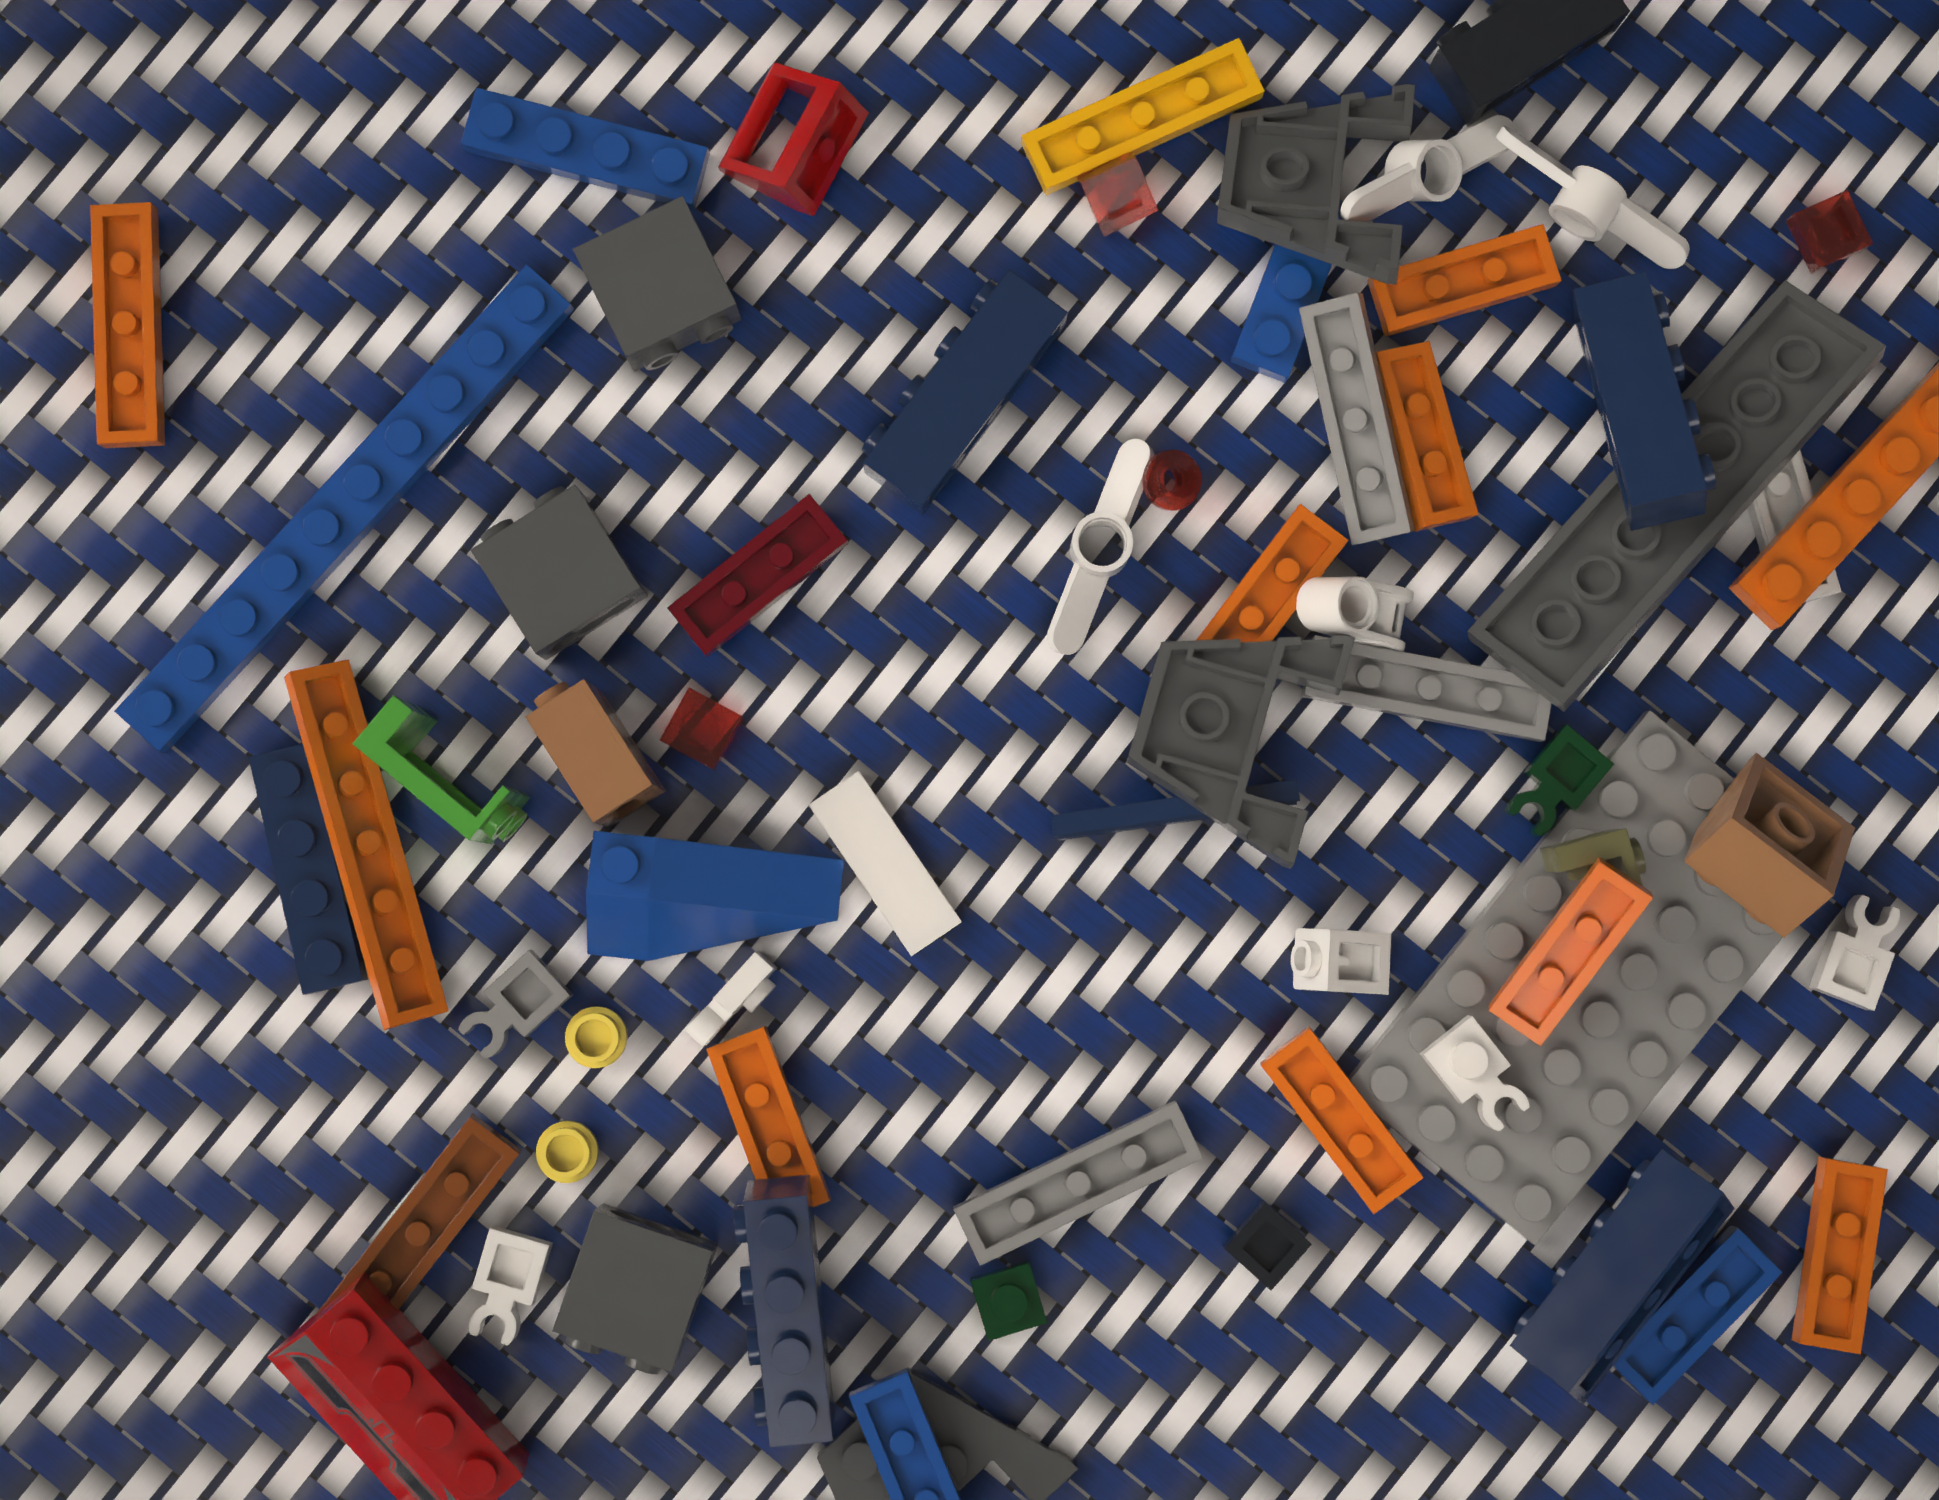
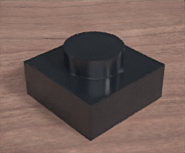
(1266, 1245)

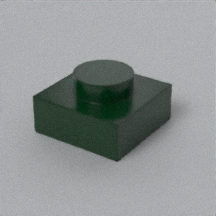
(1008, 1300)

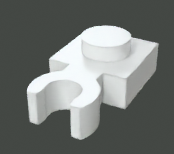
(1853, 963)
(746, 988)
(1469, 1066)
(510, 1274)

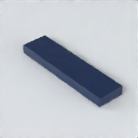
(1153, 813)

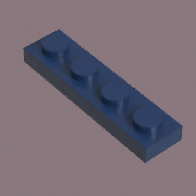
(306, 872)

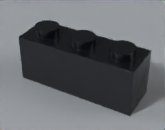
(1517, 48)

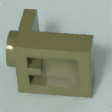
(1581, 853)

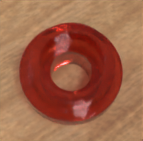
(1187, 480)

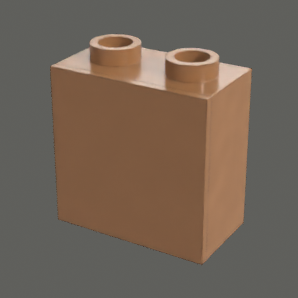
(594, 752)

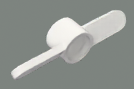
(1445, 165)
(1597, 203)
(1089, 580)

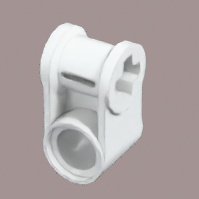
(1355, 608)

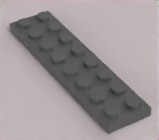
(1601, 578)

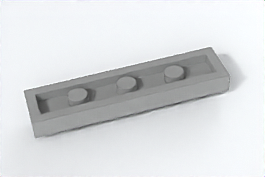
(1357, 418)
(1440, 692)
(1077, 1182)

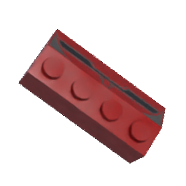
(399, 1401)

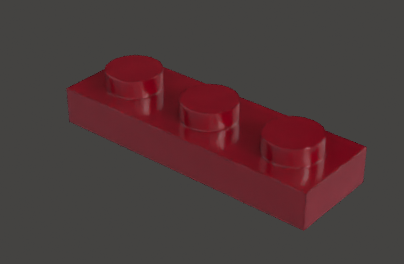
(758, 575)

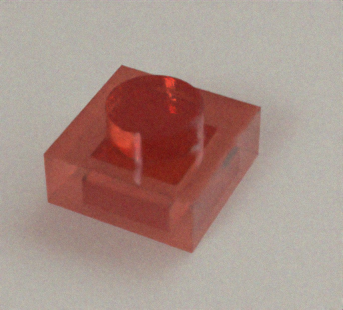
(1117, 193)
(1829, 231)
(701, 728)

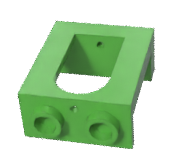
(391, 743)

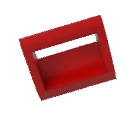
(812, 150)

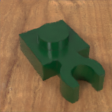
(1563, 774)

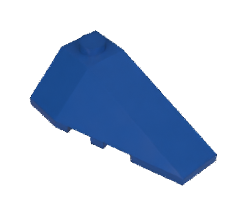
(684, 896)

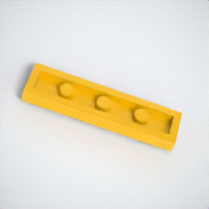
(1143, 115)

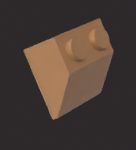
(1771, 847)

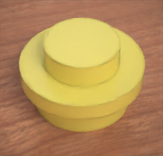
(596, 1037)
(567, 1151)

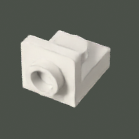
(1341, 961)

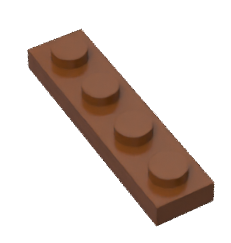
(434, 1211)

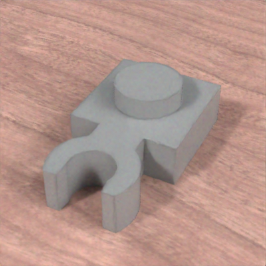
(521, 999)

